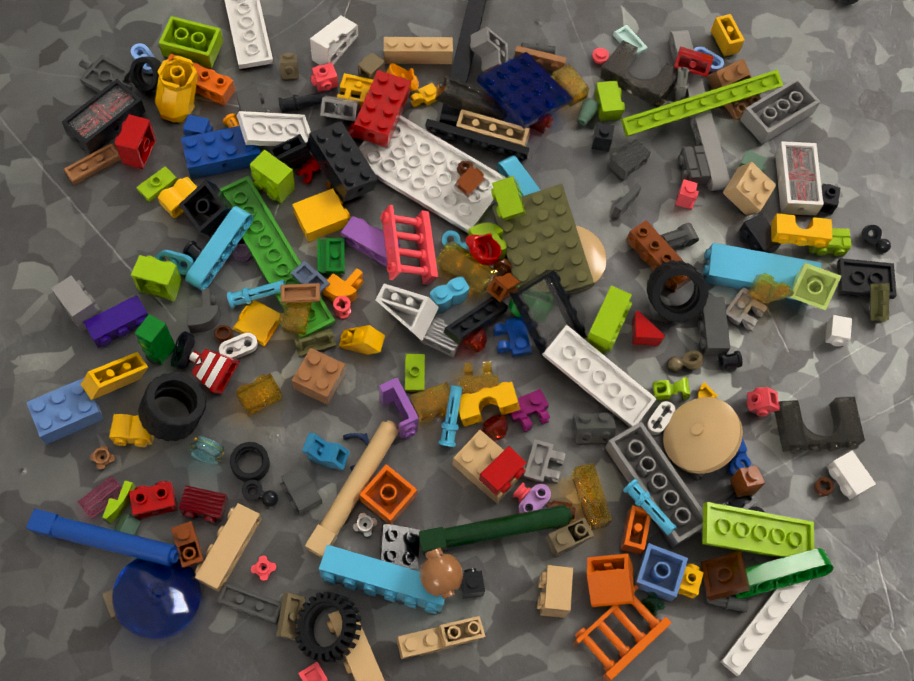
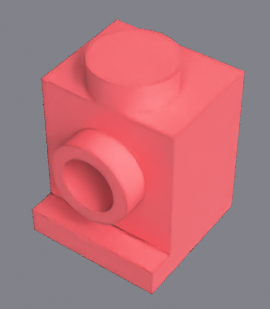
(687, 194)

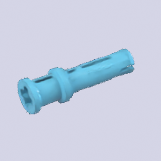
(247, 297)
(450, 426)
(643, 499)

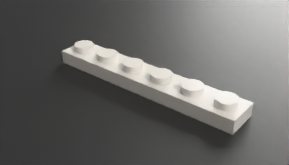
(761, 627)

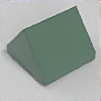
(127, 524)

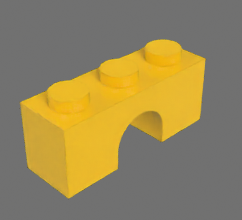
(785, 231)
(501, 395)

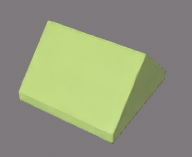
(814, 286)

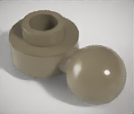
(690, 360)

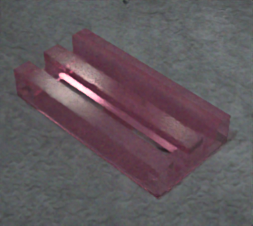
(96, 491)

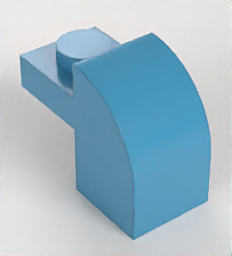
(325, 453)

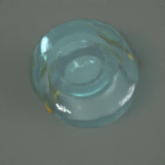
(206, 450)

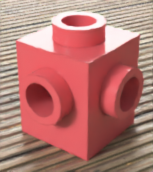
(324, 77)
(762, 401)

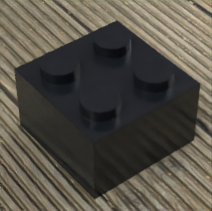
(206, 207)

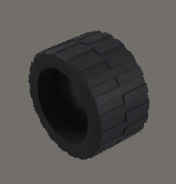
(688, 309)
(177, 387)

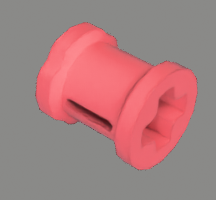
(345, 304)

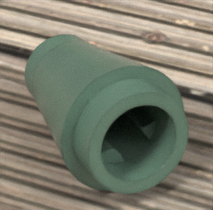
(587, 111)

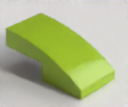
(116, 507)

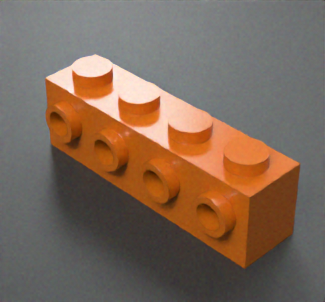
(211, 84)

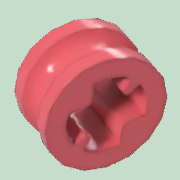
(521, 492)

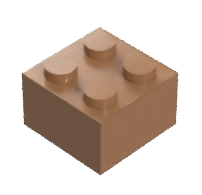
(319, 376)

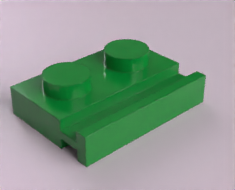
(331, 256)

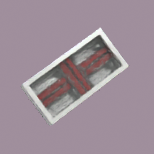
(798, 178)

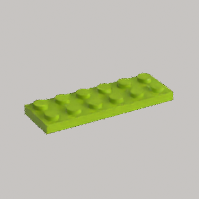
(755, 531)

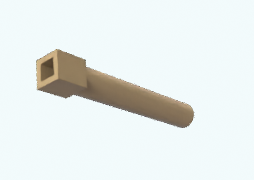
(327, 531)

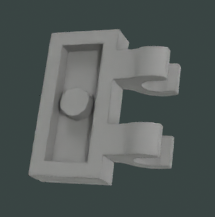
(739, 308)
(539, 460)

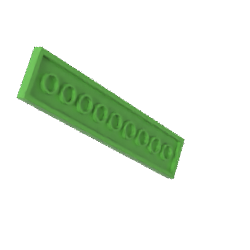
(271, 248)

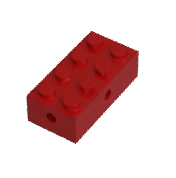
(382, 108)

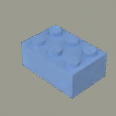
(64, 412)

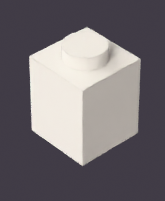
(838, 330)

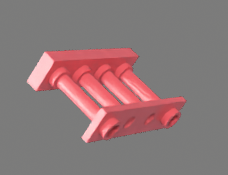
(424, 242)

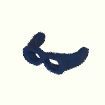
(364, 437)

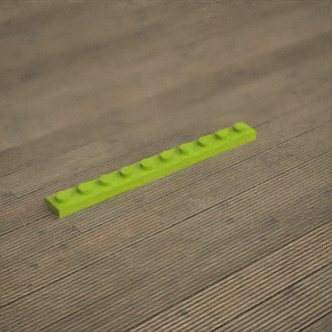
(701, 103)

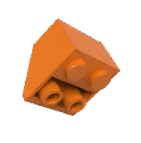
(610, 580)

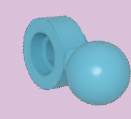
(456, 239)

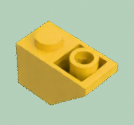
(362, 340)

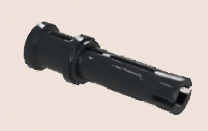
(297, 102)

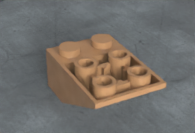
(731, 74)

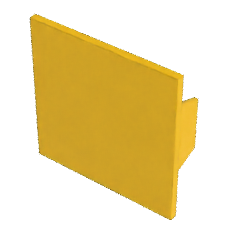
(259, 321)

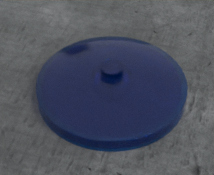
(155, 598)

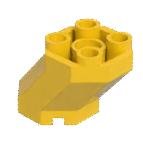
(176, 89)

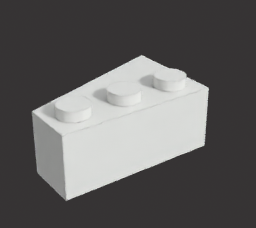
(333, 40)
(409, 308)

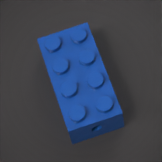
(217, 152)

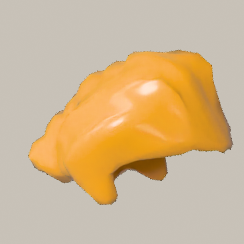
(403, 73)

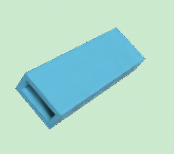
(739, 266)

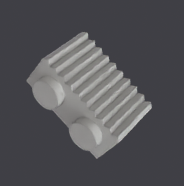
(438, 340)

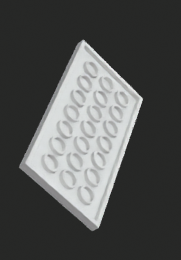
(427, 173)

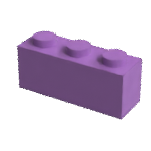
(366, 239)

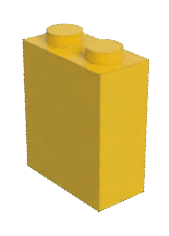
(321, 215)

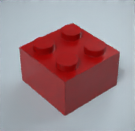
(135, 141)

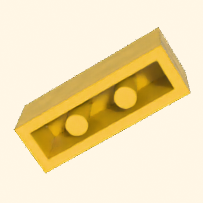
(114, 375)

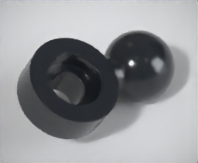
(882, 245)
(268, 498)

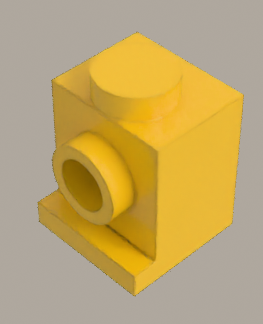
(690, 588)

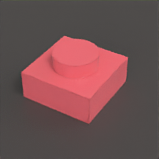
(313, 673)

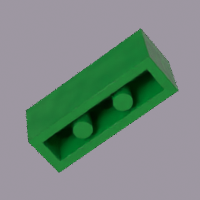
(155, 340)

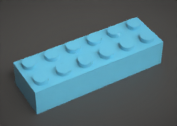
(377, 578)

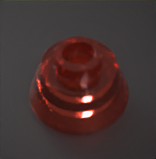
(476, 341)
(495, 427)

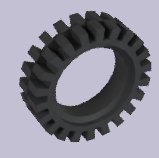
(309, 616)

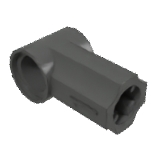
(684, 235)

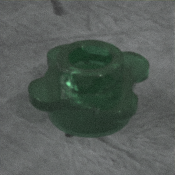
(658, 605)

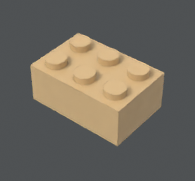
(475, 458)

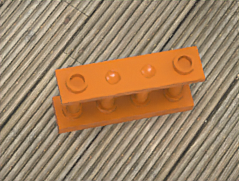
(627, 654)

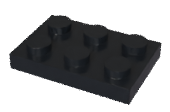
(859, 274)

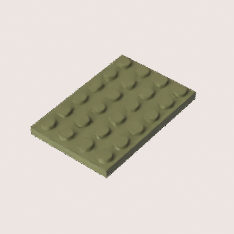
(546, 240)

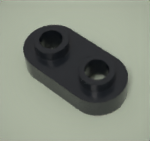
(182, 350)

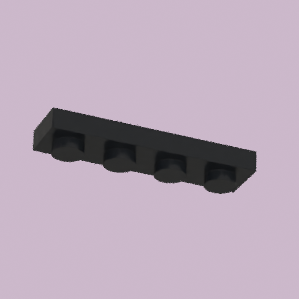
(475, 319)

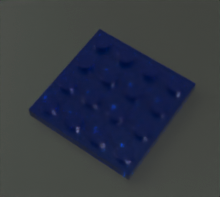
(524, 90)

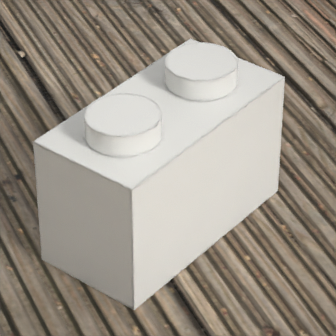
(850, 475)

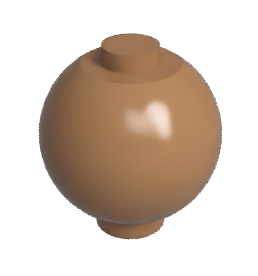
(441, 574)

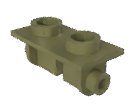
(879, 302)
(316, 341)

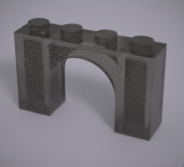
(650, 90)
(797, 437)

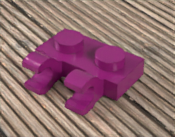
(530, 404)

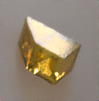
(766, 290)

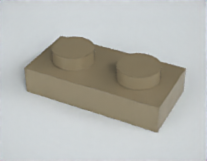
(289, 613)

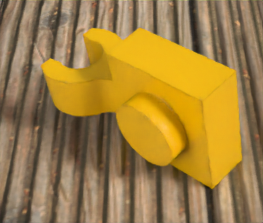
(424, 95)

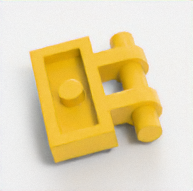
(354, 85)

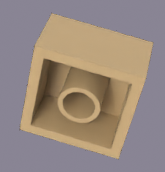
(749, 189)
(555, 591)

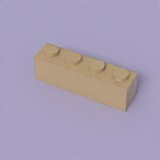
(418, 50)
(493, 127)
(228, 548)
(361, 659)

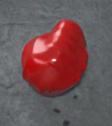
(484, 248)

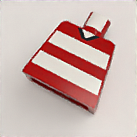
(213, 369)

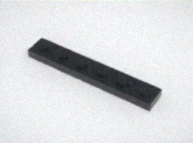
(469, 137)

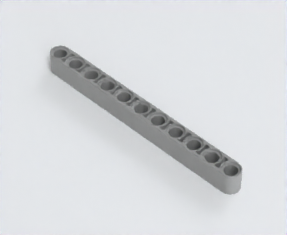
(702, 123)

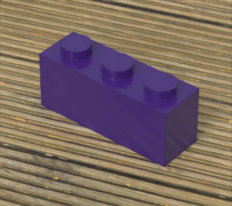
(116, 321)

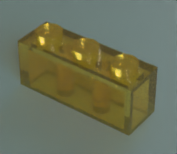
(462, 264)
(591, 496)

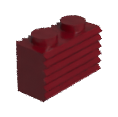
(203, 504)

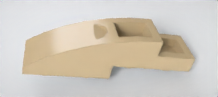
(440, 638)

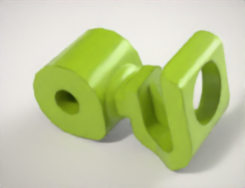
(664, 389)

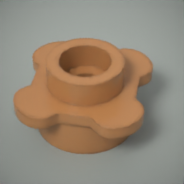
(98, 453)

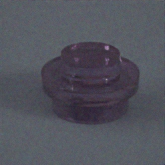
(241, 253)

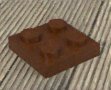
(725, 575)

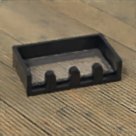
(546, 309)

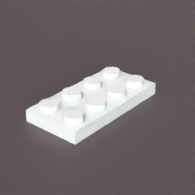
(271, 128)

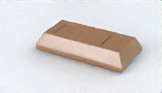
(300, 293)

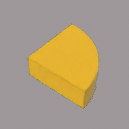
(706, 391)

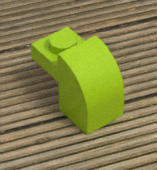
(495, 230)

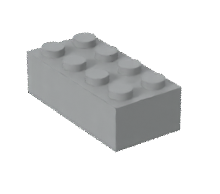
(780, 110)

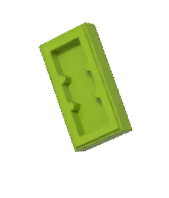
(156, 183)
(414, 372)

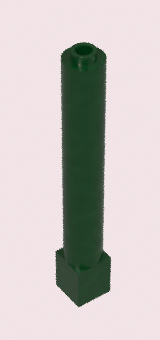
(494, 528)

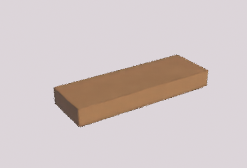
(92, 164)

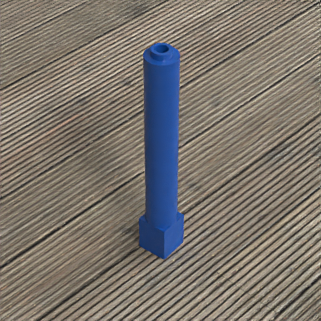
(143, 548)

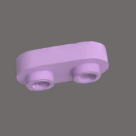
(534, 500)

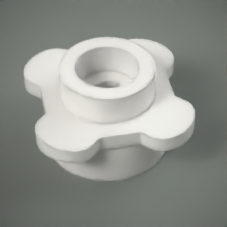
(363, 518)

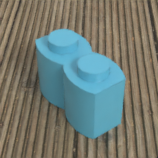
(451, 294)

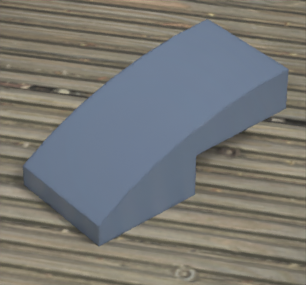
(306, 275)

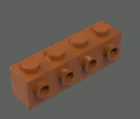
(655, 251)

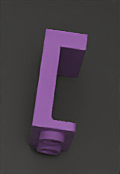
(394, 391)

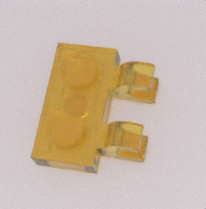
(474, 384)

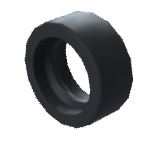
(136, 73)
(246, 447)

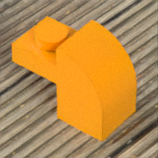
(344, 288)

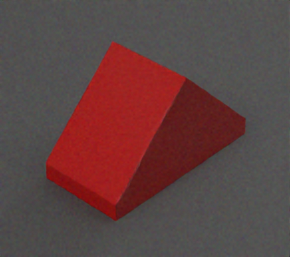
(644, 331)

